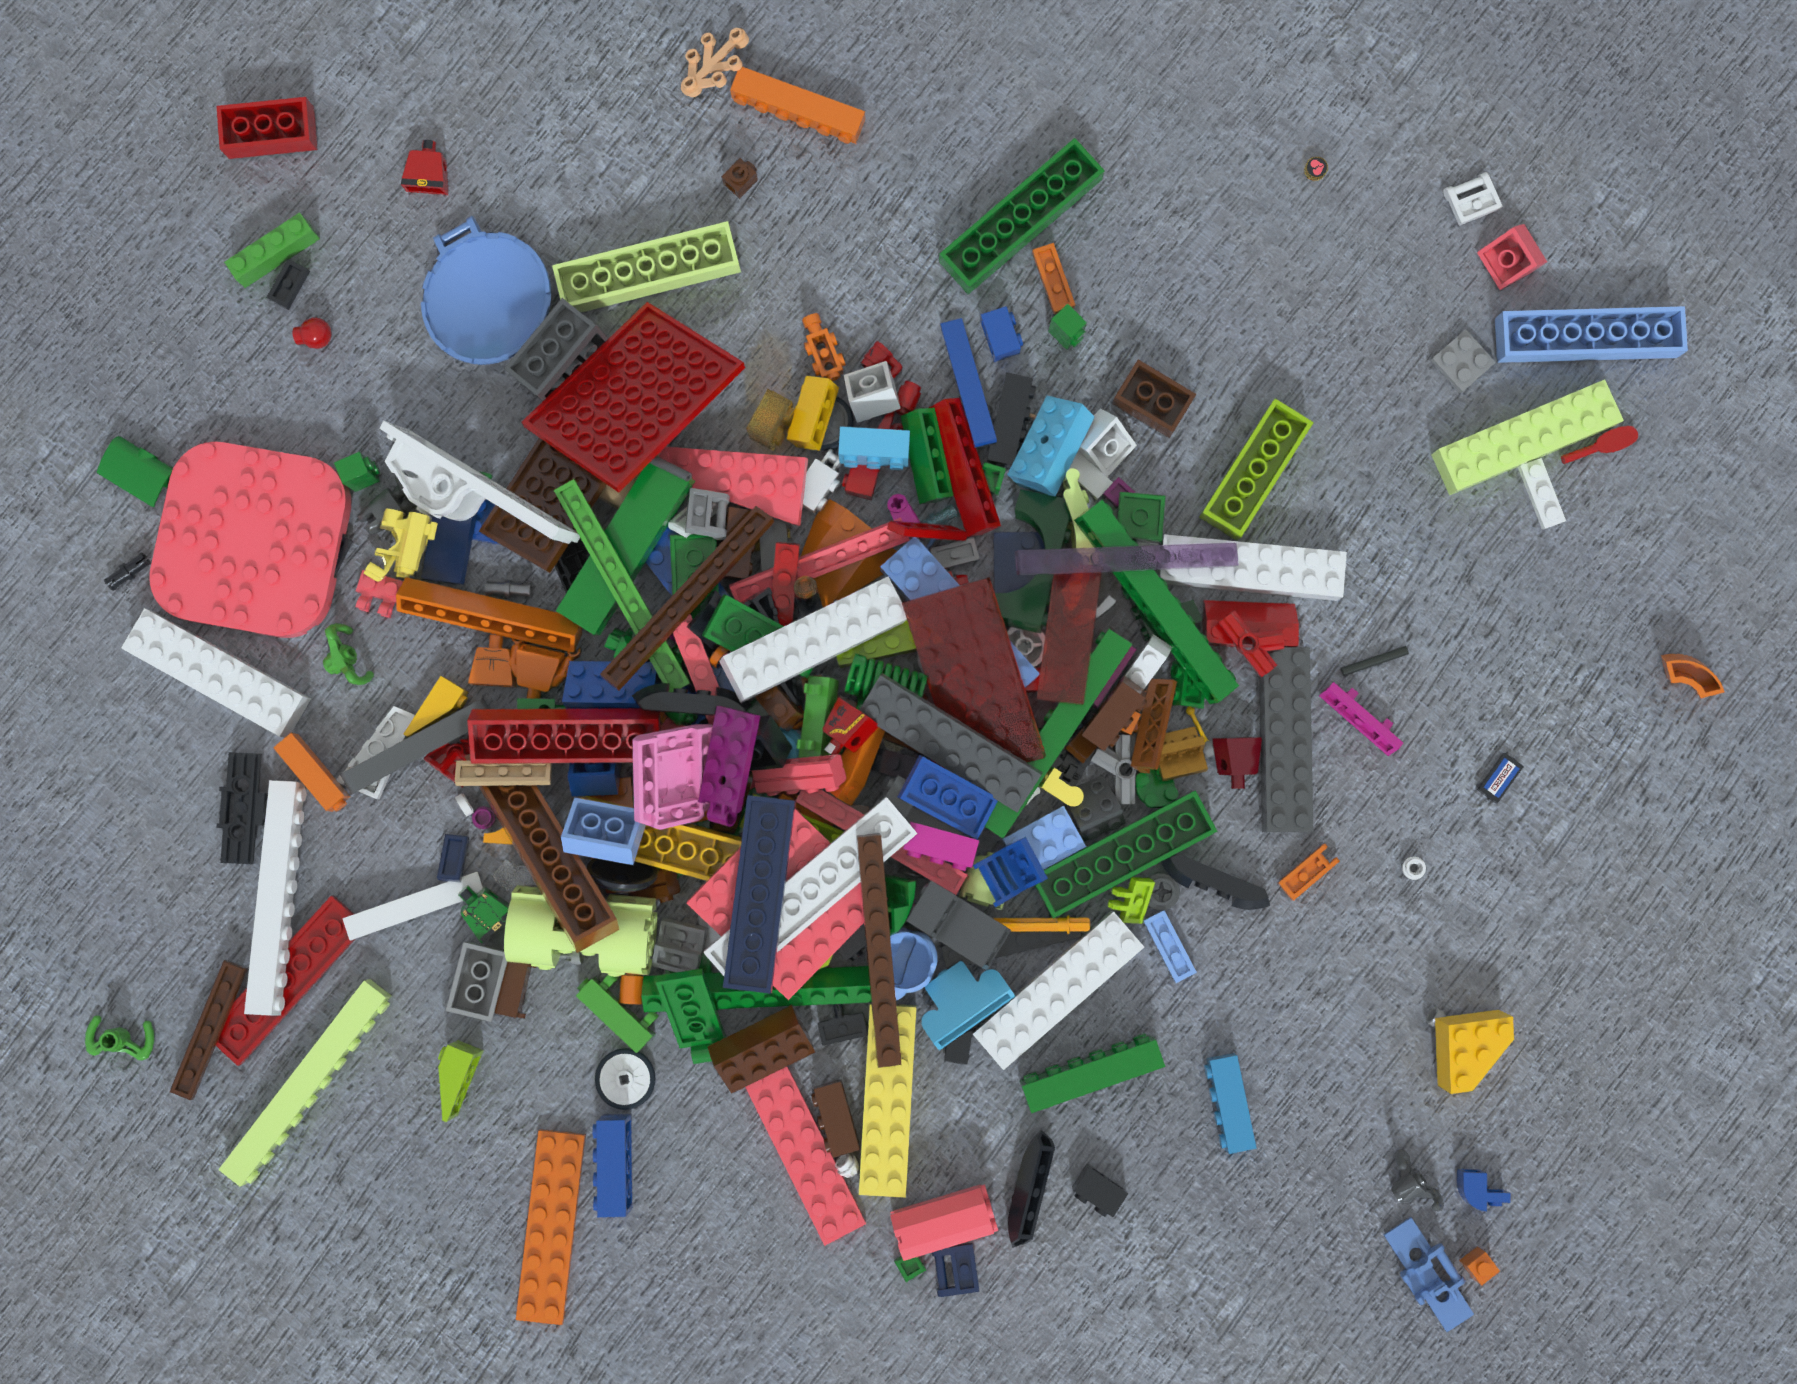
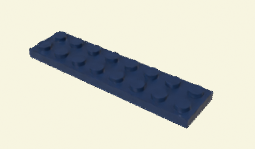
(759, 894)

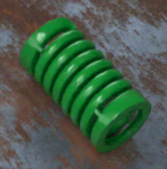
(862, 678)

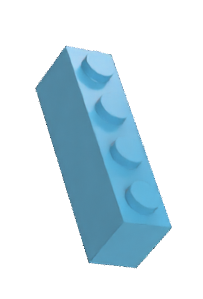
(1230, 1102)

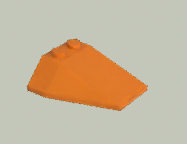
(829, 527)

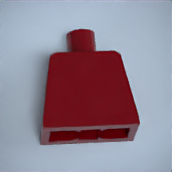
(1237, 758)

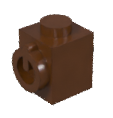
(740, 177)

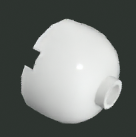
(1028, 643)

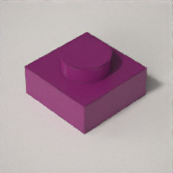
(1112, 492)

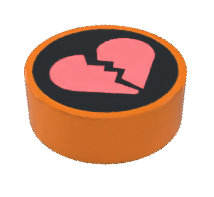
(717, 655)

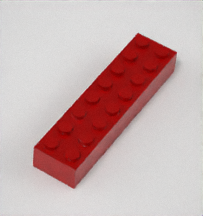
(557, 734)

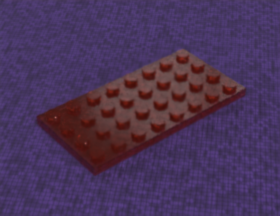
(974, 665)

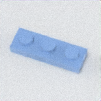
(1169, 946)

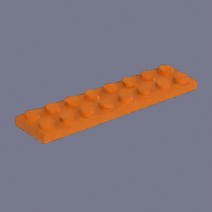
(550, 1227)

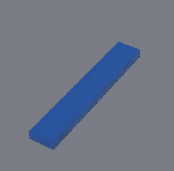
(968, 382)

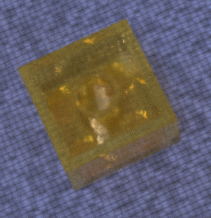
(771, 420)

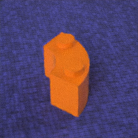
(1691, 671)

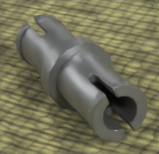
(509, 589)

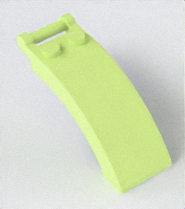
(1077, 504)

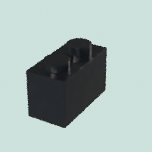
(1099, 1191)

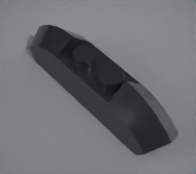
(659, 699)
(1244, 894)
(1030, 1189)

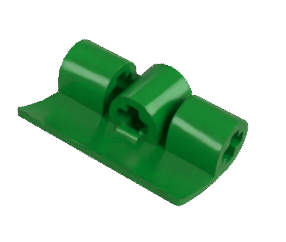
(134, 470)

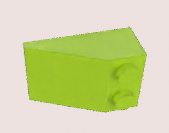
(455, 1075)

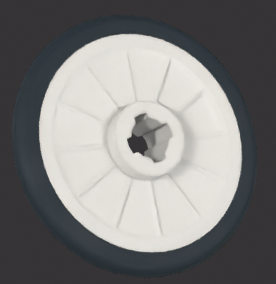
(609, 1079)

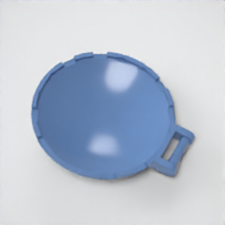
(484, 294)

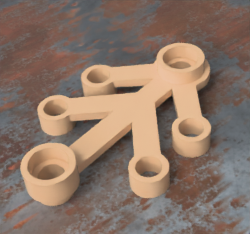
(695, 81)

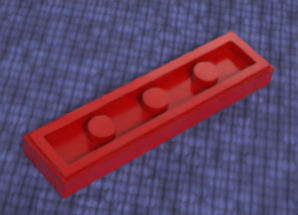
(926, 530)

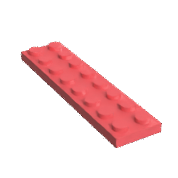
(805, 1155)

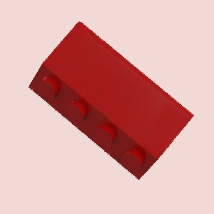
(1256, 615)

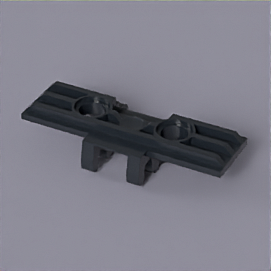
(247, 808)

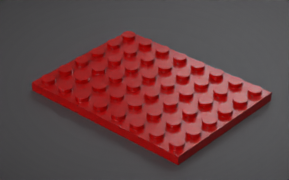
(633, 396)

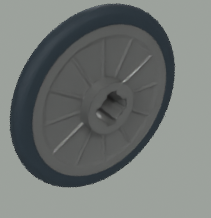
(840, 417)

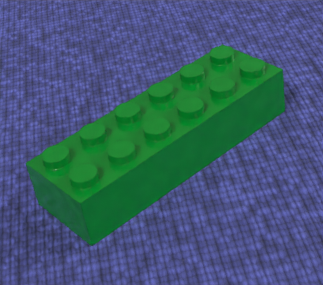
(1091, 1073)

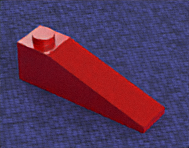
(862, 480)

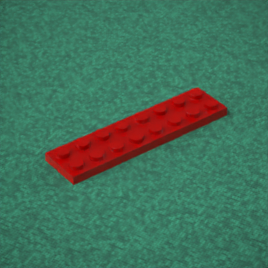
(311, 955)

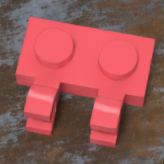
(383, 590)

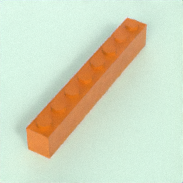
(487, 614)

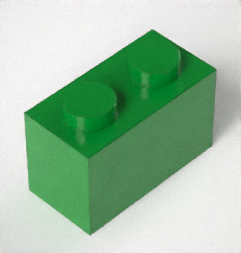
(1067, 327)
(357, 471)

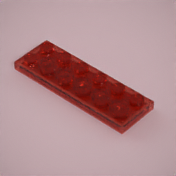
(1069, 637)

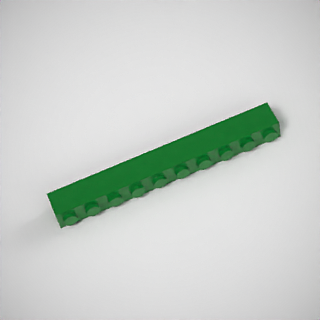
(1161, 608)
(1065, 720)
(825, 987)

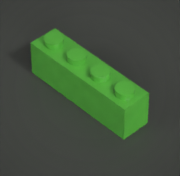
(272, 250)

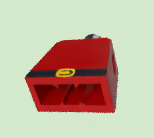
(426, 171)

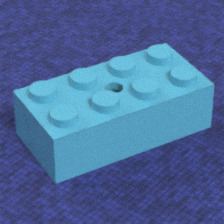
(1051, 445)

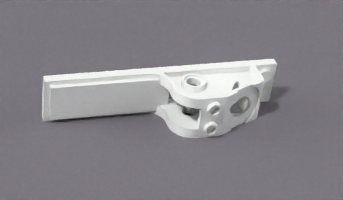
(453, 489)

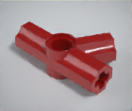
(1262, 642)

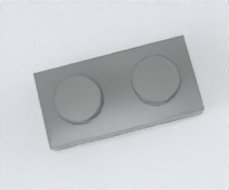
(956, 553)

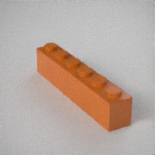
(798, 105)

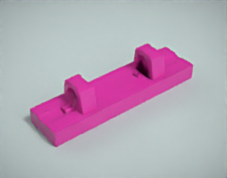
(1361, 719)

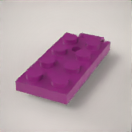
(728, 756)

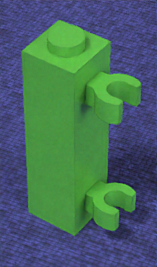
(819, 703)
(615, 1014)

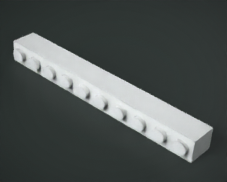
(275, 898)

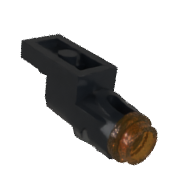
(807, 595)

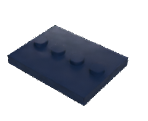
(1004, 548)

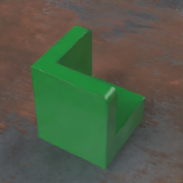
(994, 477)

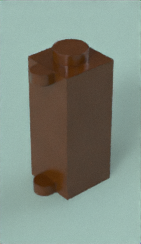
(513, 990)

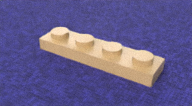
(502, 774)

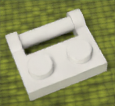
(1476, 204)

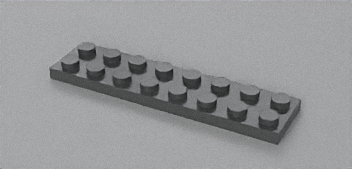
(950, 742)

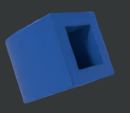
(1474, 1191)

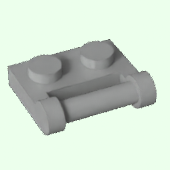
(699, 513)

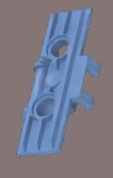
(1422, 1277)

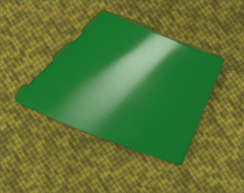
(900, 900)

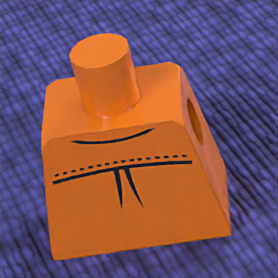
(492, 665)

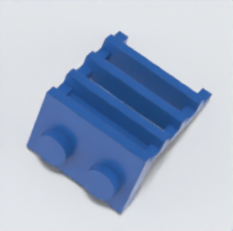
(1018, 871)

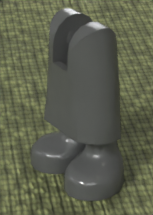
(386, 499)

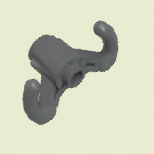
(1413, 1184)

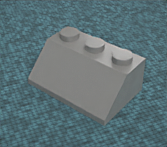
(477, 981)

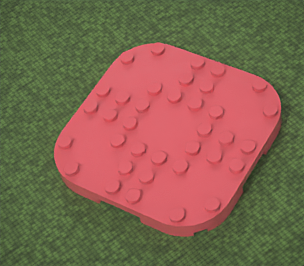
(250, 539)

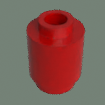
(908, 397)

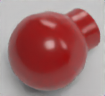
(313, 333)

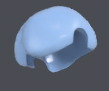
(913, 961)

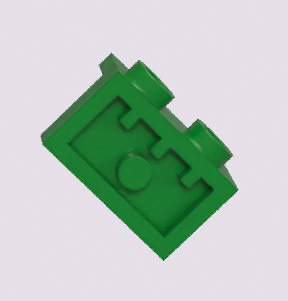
(1186, 691)

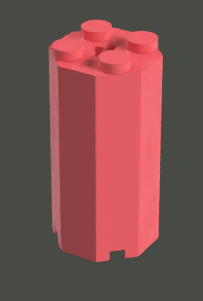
(943, 1222)

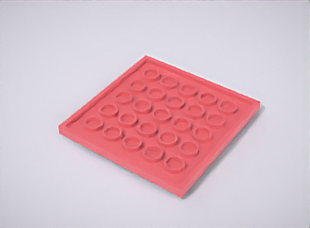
(817, 942)

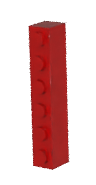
(965, 469)

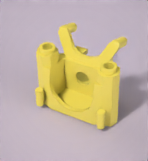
(410, 537)

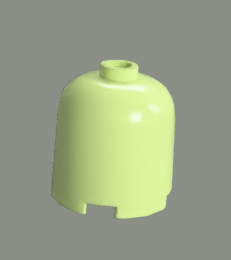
(976, 887)

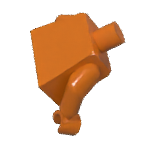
(538, 667)

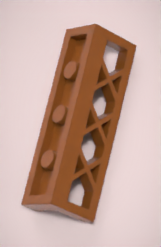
(1153, 725)

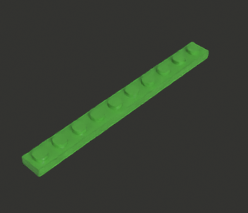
(617, 578)

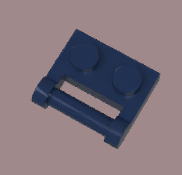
(963, 1270)

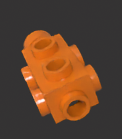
(826, 355)

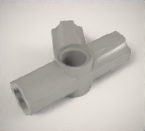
(1111, 762)

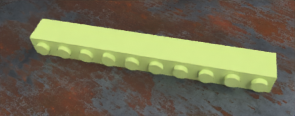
(305, 1082)

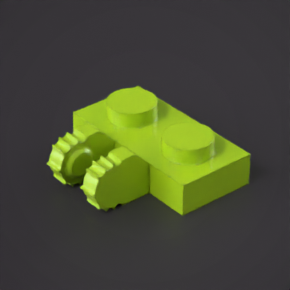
(1135, 901)

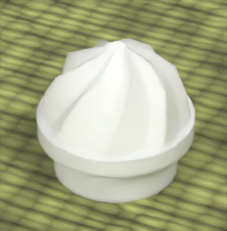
(847, 1165)

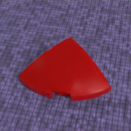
(445, 758)

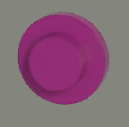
(483, 817)

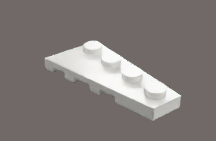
(387, 734)

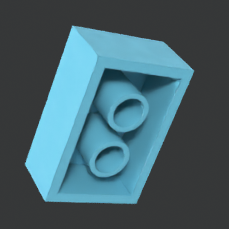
(874, 447)

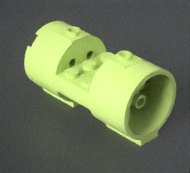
(538, 939)

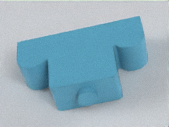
(962, 1002)

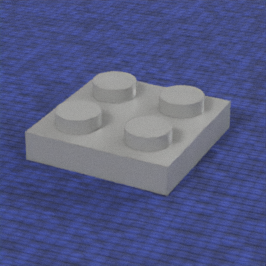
(1463, 361)

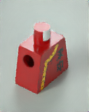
(847, 728)

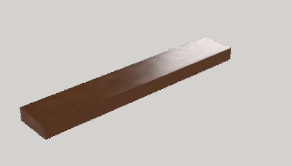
(208, 1030)

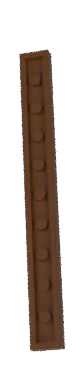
(687, 598)
(878, 949)

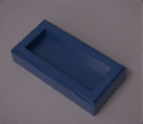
(453, 858)

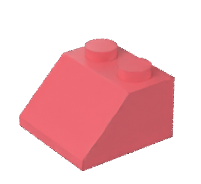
(1512, 256)

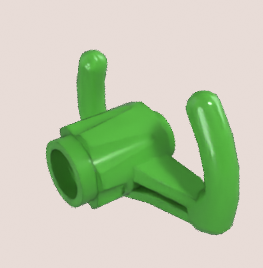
(343, 656)
(117, 1040)

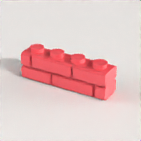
(801, 774)

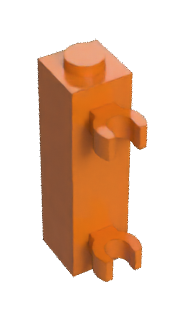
(312, 772)

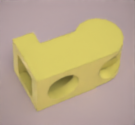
(1066, 793)

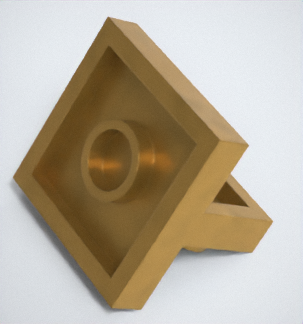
(1182, 754)

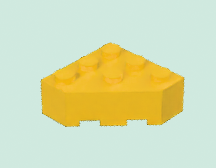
(1470, 1047)

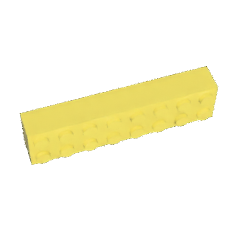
(887, 1113)

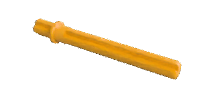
(1046, 924)

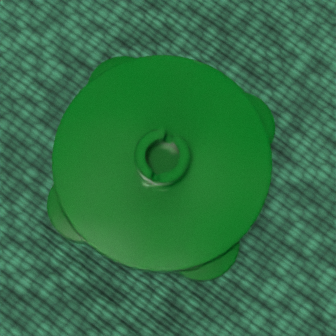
(1153, 790)

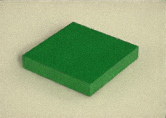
(1142, 515)

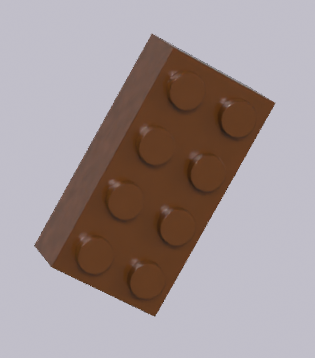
(761, 1049)

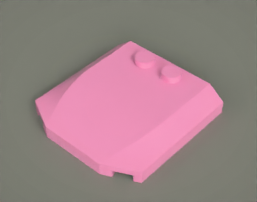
(670, 775)

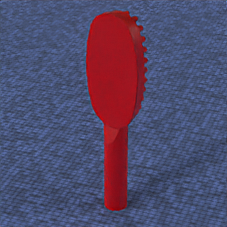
(1607, 443)

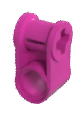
(901, 509)

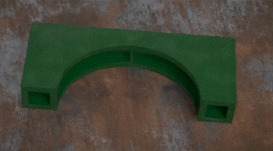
(1051, 519)

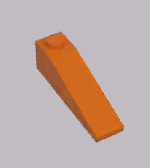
(857, 768)

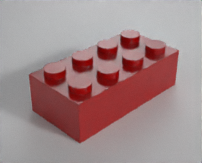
(266, 127)

